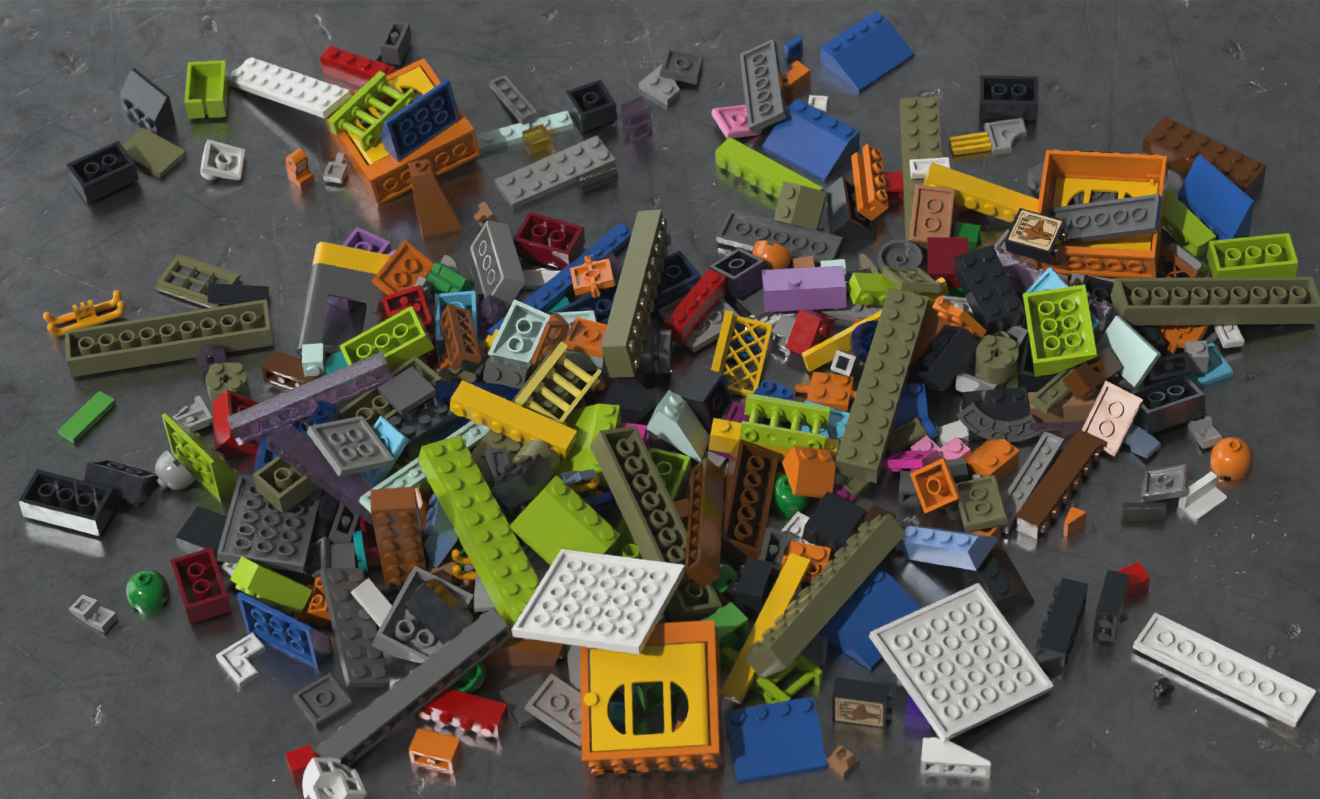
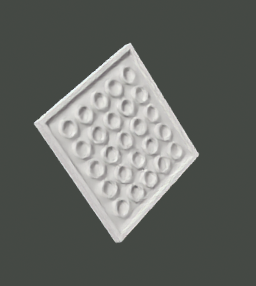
(599, 601)
(961, 662)

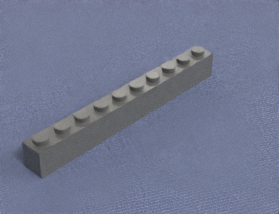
(416, 689)

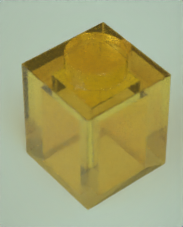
(537, 140)

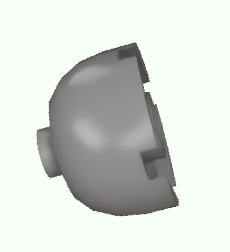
(172, 473)

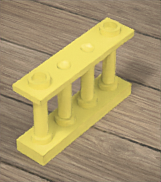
(547, 370)

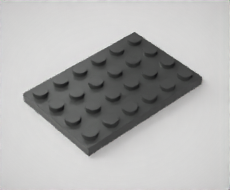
(264, 533)

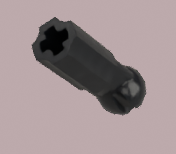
(324, 517)

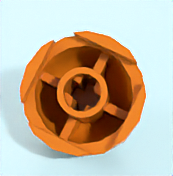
(775, 256)
(1231, 458)

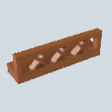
(1177, 262)
(454, 333)
(551, 337)

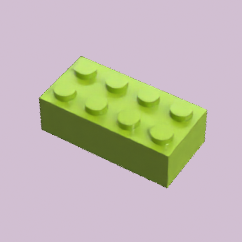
(1253, 257)
(396, 337)

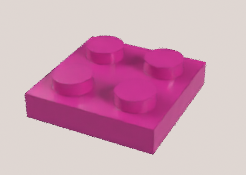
(910, 459)

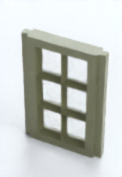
(190, 279)

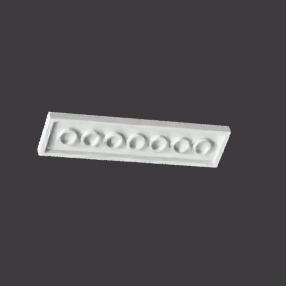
(288, 87)
(1225, 669)

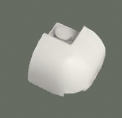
(331, 780)

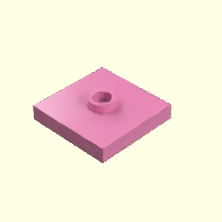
(733, 121)

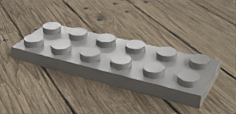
(553, 172)

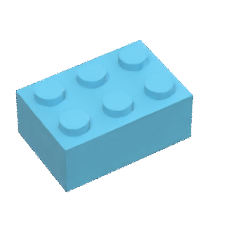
(465, 300)

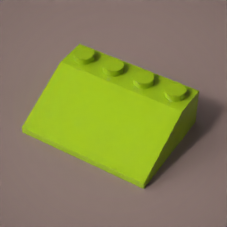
(1059, 329)
(588, 423)
(200, 459)
(562, 521)

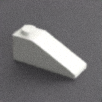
(952, 760)

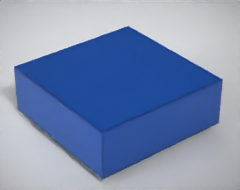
(793, 48)

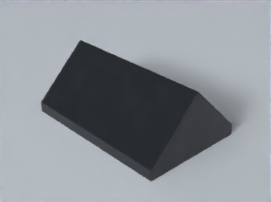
(439, 611)

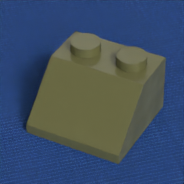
(800, 205)

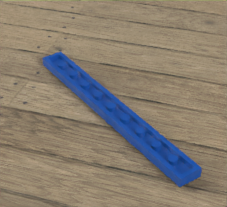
(562, 282)

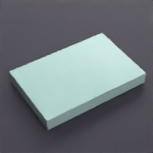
(1130, 349)

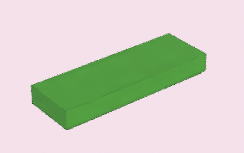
(86, 417)

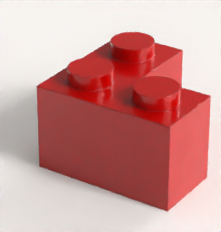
(406, 298)
(809, 329)

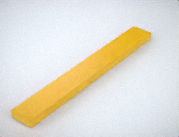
(827, 349)
(779, 598)

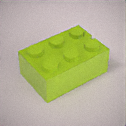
(206, 89)
(270, 586)

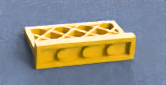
(723, 346)

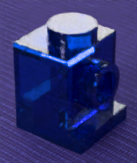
(324, 413)

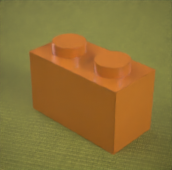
(435, 750)

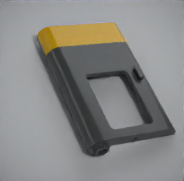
(346, 275)

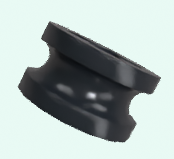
(1163, 688)

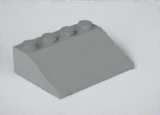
(402, 633)

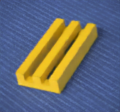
(970, 142)

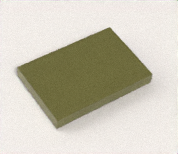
(153, 152)
(910, 279)
(980, 504)

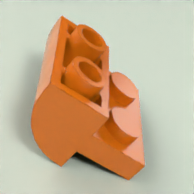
(818, 554)
(316, 606)

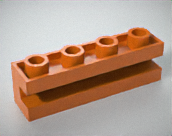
(869, 182)

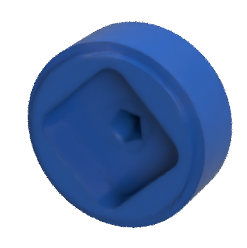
(930, 427)

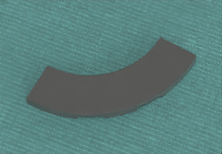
(995, 429)

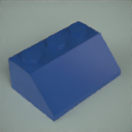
(912, 404)

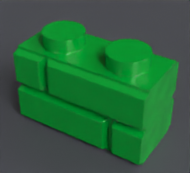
(448, 280)

